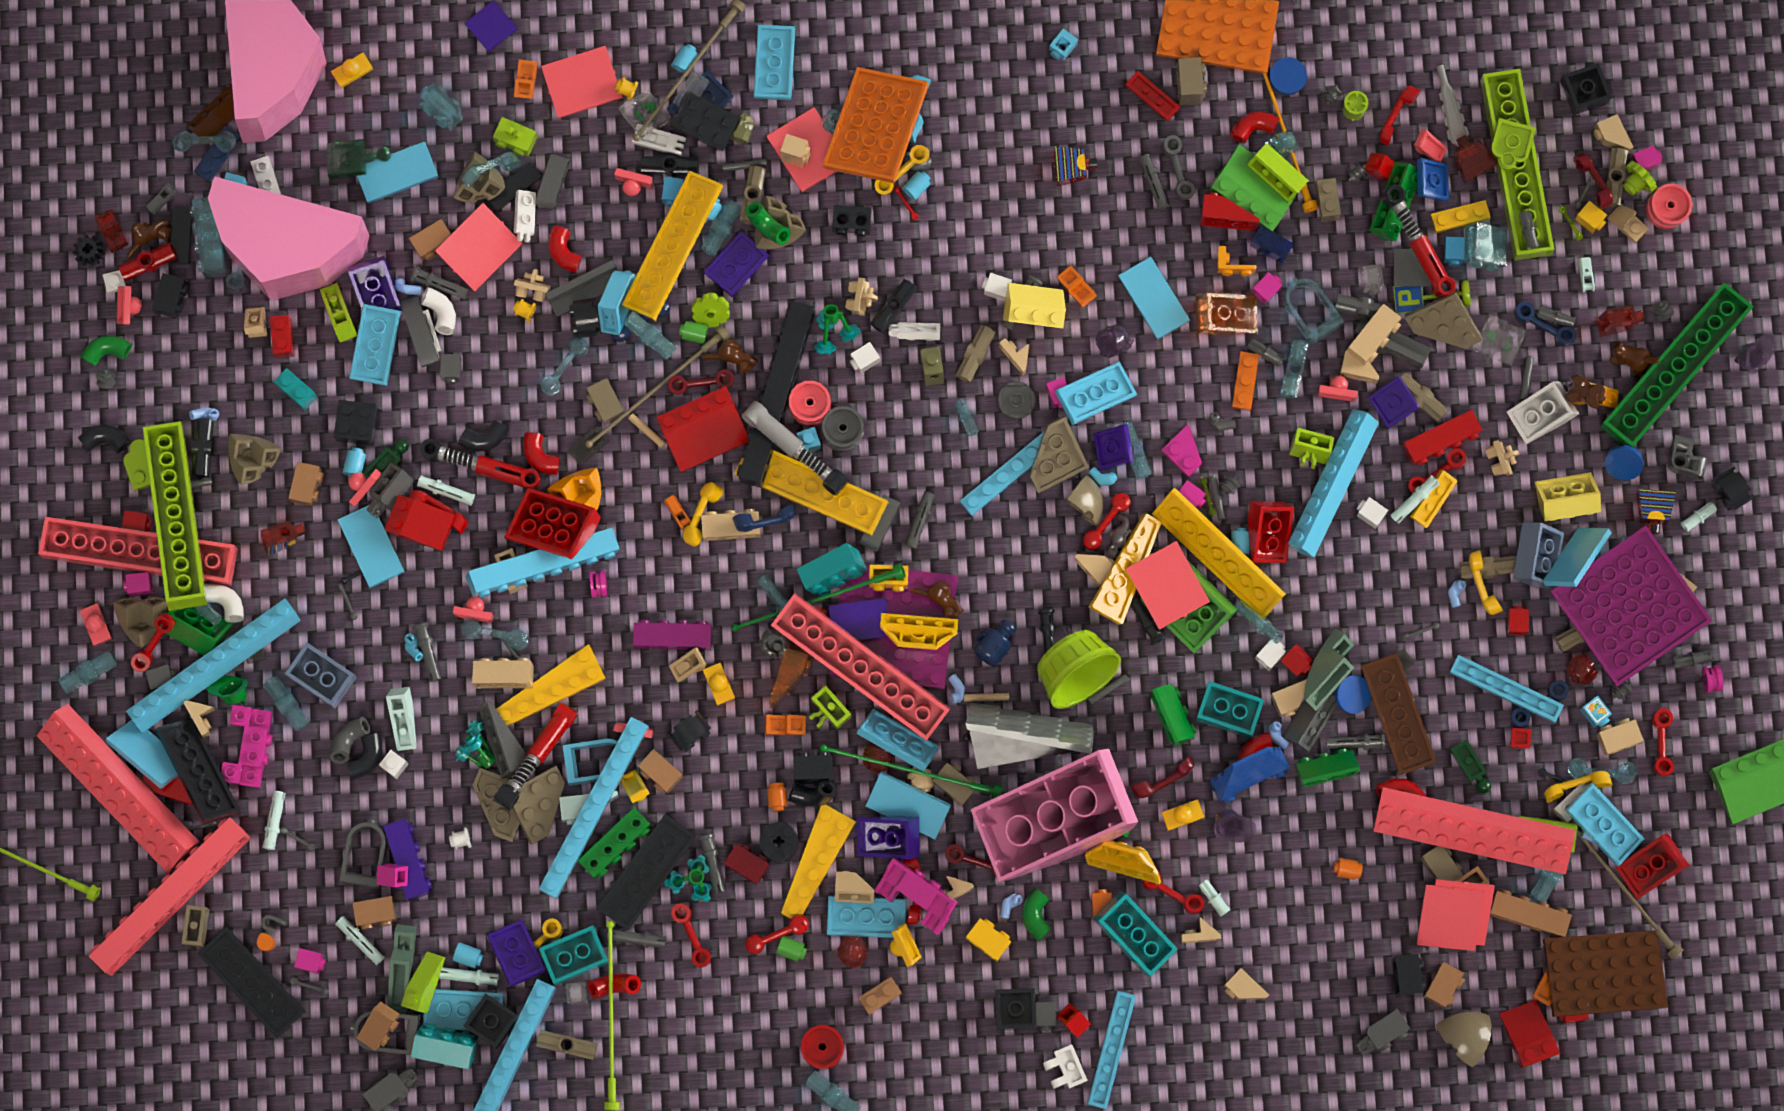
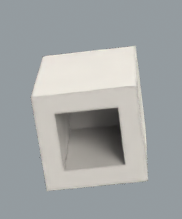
(996, 286)
(864, 358)
(1371, 512)
(1270, 654)
(393, 764)

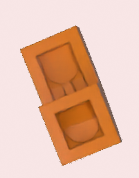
(525, 79)
(1076, 286)
(785, 725)

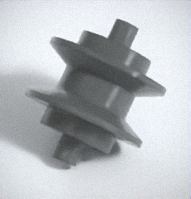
(1331, 95)
(1357, 173)
(1663, 310)
(105, 379)
(1229, 484)
(1622, 690)

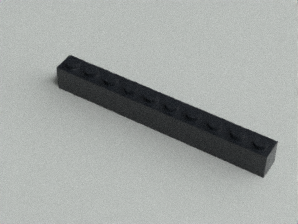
(778, 389)

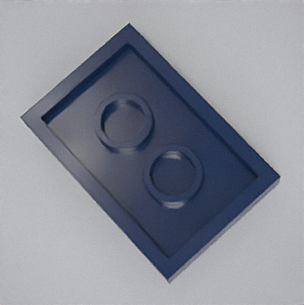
(714, 93)

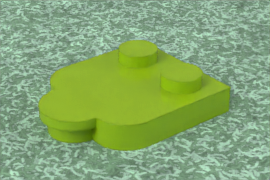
(1512, 143)
(137, 465)

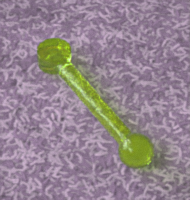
(1562, 210)
(1212, 511)

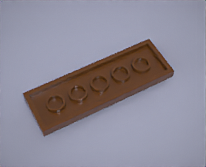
(1398, 714)

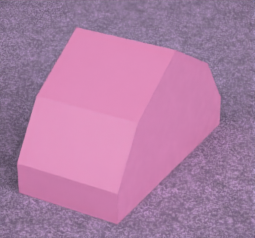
(272, 64)
(285, 241)
(1055, 816)

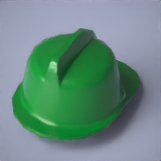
(229, 689)

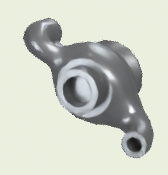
(1119, 536)

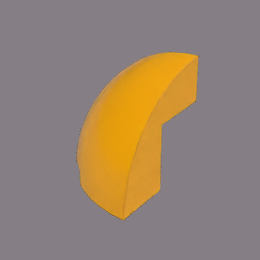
(579, 487)

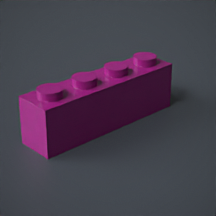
(672, 635)

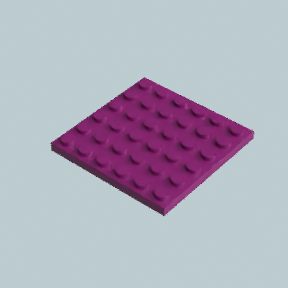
(1632, 606)
(923, 666)

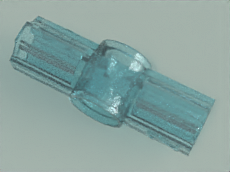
(721, 228)
(649, 335)
(1292, 380)
(1140, 465)
(87, 672)
(286, 703)
(1546, 884)
(831, 1093)

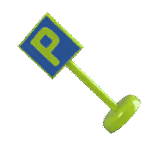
(1411, 298)

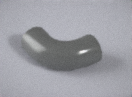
(346, 738)

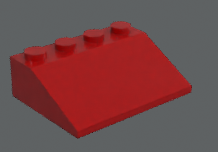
(703, 429)
(552, 524)

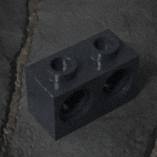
(852, 214)

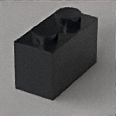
(170, 295)

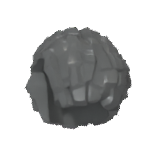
(774, 643)

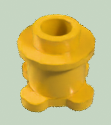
(625, 88)
(524, 310)

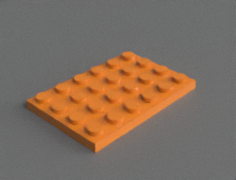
(1220, 32)
(875, 125)

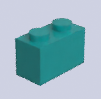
(295, 389)

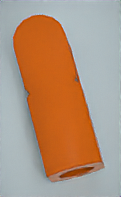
(676, 509)

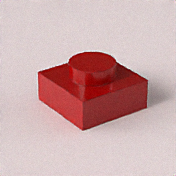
(1520, 738)

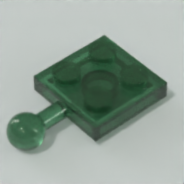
(350, 158)

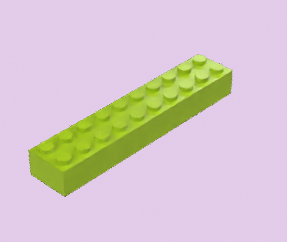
(1521, 185)
(174, 516)

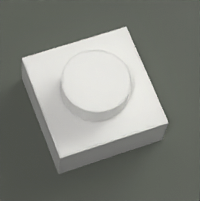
(113, 280)

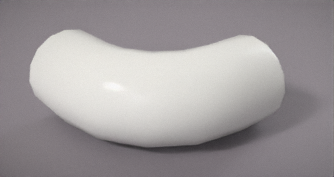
(443, 308)
(228, 599)

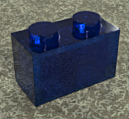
(1271, 244)

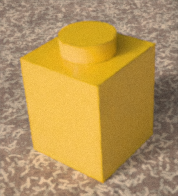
(1591, 217)

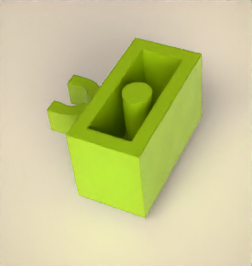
(515, 137)
(1311, 447)
(830, 708)

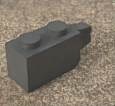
(386, 489)
(1383, 1032)
(390, 1089)

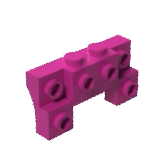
(253, 747)
(920, 890)

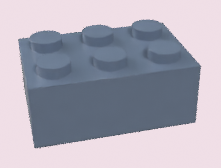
(1537, 553)
(320, 675)

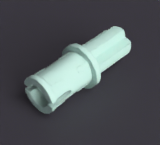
(1698, 516)
(1214, 898)

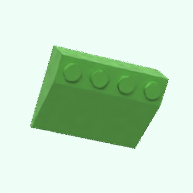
(1249, 190)
(1205, 621)
(1751, 782)

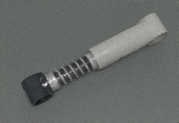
(758, 417)

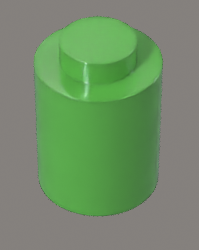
(694, 332)
(791, 949)

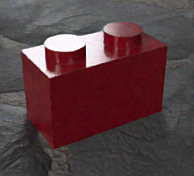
(747, 864)

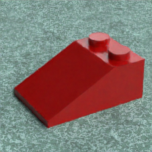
(1223, 213)
(419, 523)
(1269, 530)
(1652, 866)
(1529, 1034)

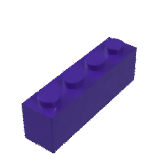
(405, 853)

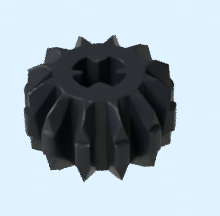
(94, 254)

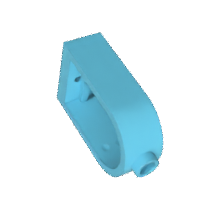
(610, 306)
(570, 760)

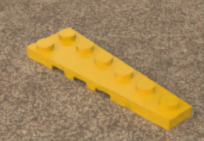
(1118, 588)
(563, 681)
(823, 846)

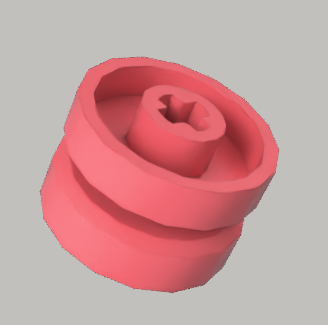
(1668, 216)
(799, 399)

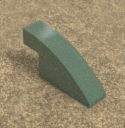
(1328, 669)
(401, 965)

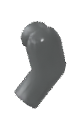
(920, 167)
(1221, 425)

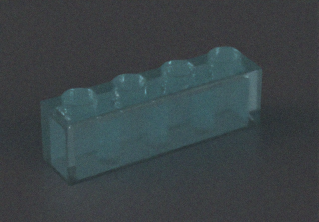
(208, 239)

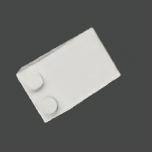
(1542, 412)

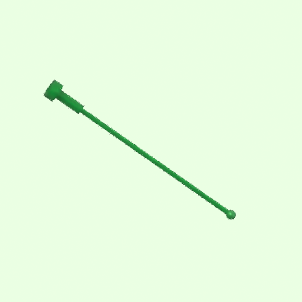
(898, 572)
(994, 791)

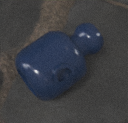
(994, 644)

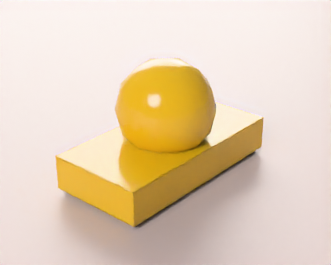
(352, 70)
(718, 684)
(634, 786)
(1182, 815)
(904, 945)

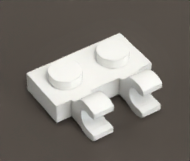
(1070, 1068)

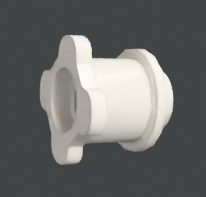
(460, 839)

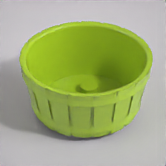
(1077, 668)

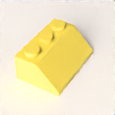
(1034, 305)
(1568, 497)

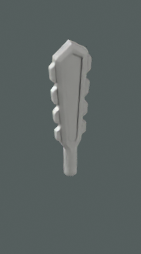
(1454, 119)

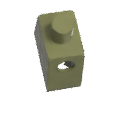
(931, 366)

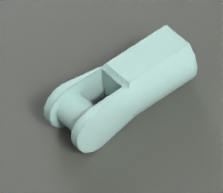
(1585, 270)

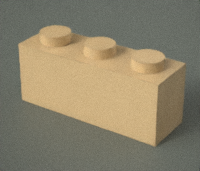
(1374, 335)
(722, 527)
(502, 673)

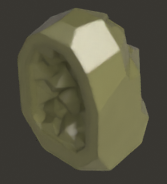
(743, 129)

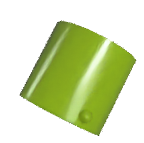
(1355, 105)

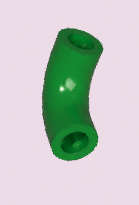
(766, 224)
(105, 345)
(1032, 914)

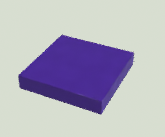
(491, 26)
(1394, 402)
(1113, 447)

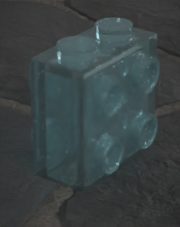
(438, 104)
(1485, 246)

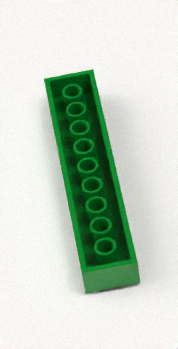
(1677, 366)

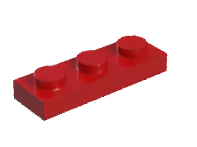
(1152, 96)

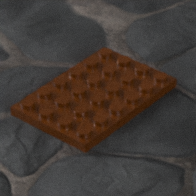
(1605, 973)

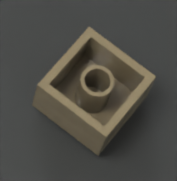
(1190, 81)

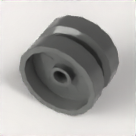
(839, 418)

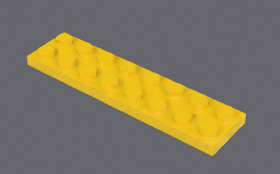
(672, 245)
(798, 483)
(1218, 553)

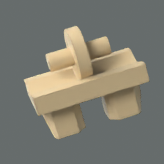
(523, 285)
(863, 297)
(1498, 450)

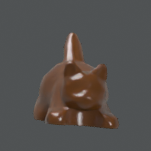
(145, 233)
(731, 352)
(1635, 358)
(1583, 391)
(941, 595)

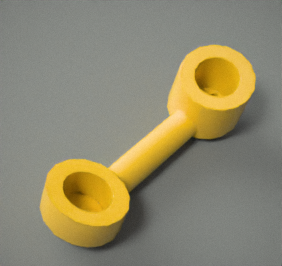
(916, 156)
(709, 492)
(1489, 603)
(1600, 779)
(550, 932)

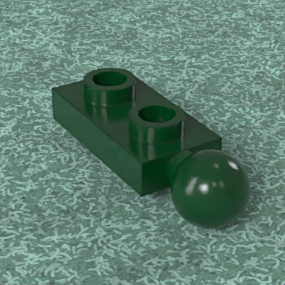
(387, 455)
(1471, 766)

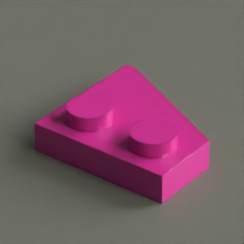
(1183, 452)

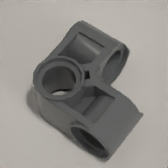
(1692, 465)

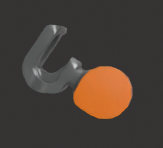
(266, 940)

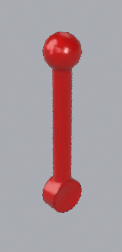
(914, 216)

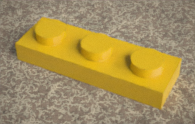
(1460, 216)
(1428, 508)

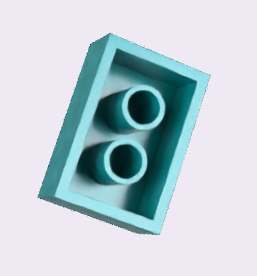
(832, 570)
(1230, 710)
(574, 955)
(445, 1046)

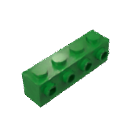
(1385, 222)
(615, 843)

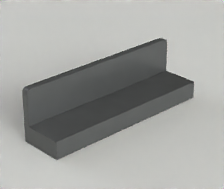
(583, 287)
(1402, 347)
(1309, 723)

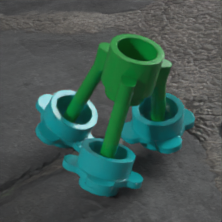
(473, 743)
(695, 878)

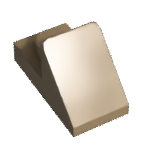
(1628, 223)
(255, 322)
(1019, 358)
(688, 665)
(197, 713)
(958, 887)
(1206, 934)

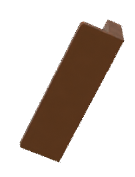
(215, 115)

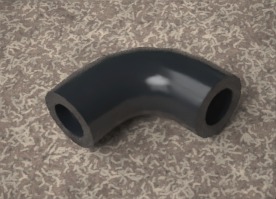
(105, 434)
(486, 440)
(369, 759)
(812, 796)

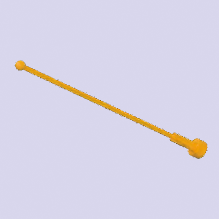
(1309, 205)

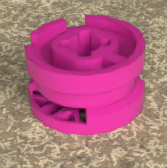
(601, 584)
(1712, 678)

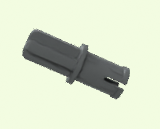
(1528, 230)
(1556, 317)
(1266, 352)
(1692, 659)

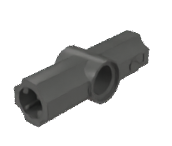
(1362, 307)

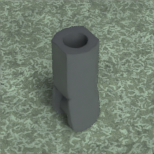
(158, 201)

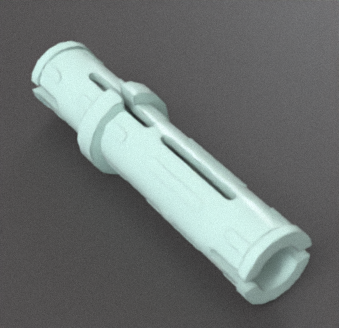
(446, 490)
(1418, 496)
(272, 827)
(343, 924)
(469, 976)

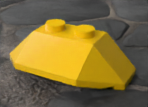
(918, 630)
(1123, 860)

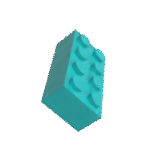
(1135, 934)

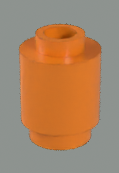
(777, 797)
(1347, 868)

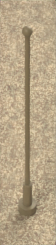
(736, 7)
(722, 334)
(1673, 950)

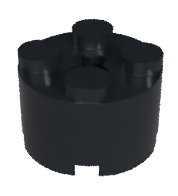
(586, 318)
(1732, 488)
(689, 730)
(786, 834)

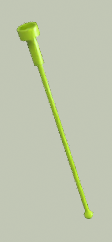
(92, 892)
(611, 1104)

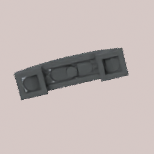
(419, 331)

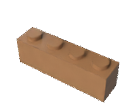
(1529, 914)

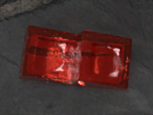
(111, 230)

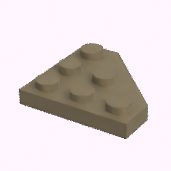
(1445, 322)
(1057, 456)
(539, 803)
(502, 821)

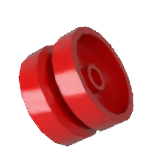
(822, 1035)

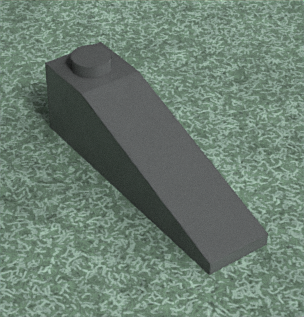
(504, 745)

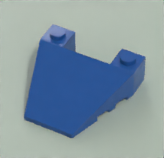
(1248, 772)

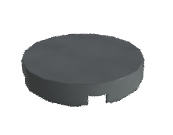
(1016, 400)

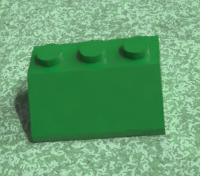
(197, 630)
(1173, 715)
(1326, 768)

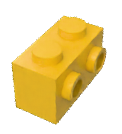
(896, 585)
(988, 939)

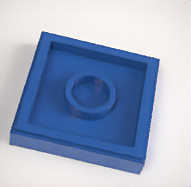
(1432, 180)

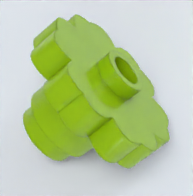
(1638, 180)
(710, 310)

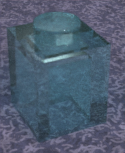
(1284, 143)

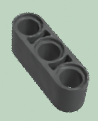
(552, 181)
(875, 541)

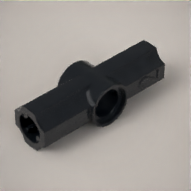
(657, 164)
(901, 297)
(202, 447)

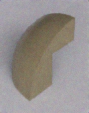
(485, 187)
(778, 212)
(250, 456)
(1088, 501)
(138, 617)
(1468, 1035)

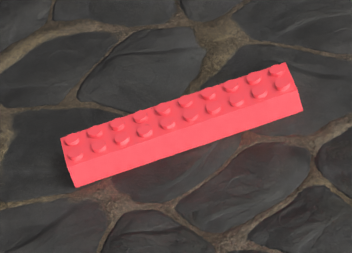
(126, 549)
(860, 666)
(117, 788)
(1474, 830)
(169, 896)

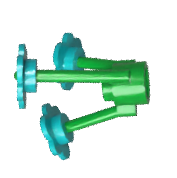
(827, 319)

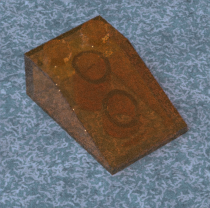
(1226, 314)
(791, 673)

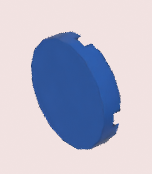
(1288, 76)
(1624, 462)
(1352, 694)

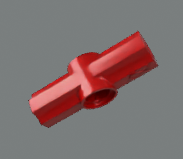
(138, 265)

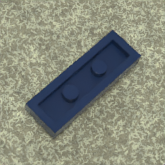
(214, 159)

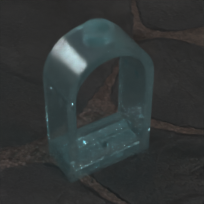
(1322, 330)

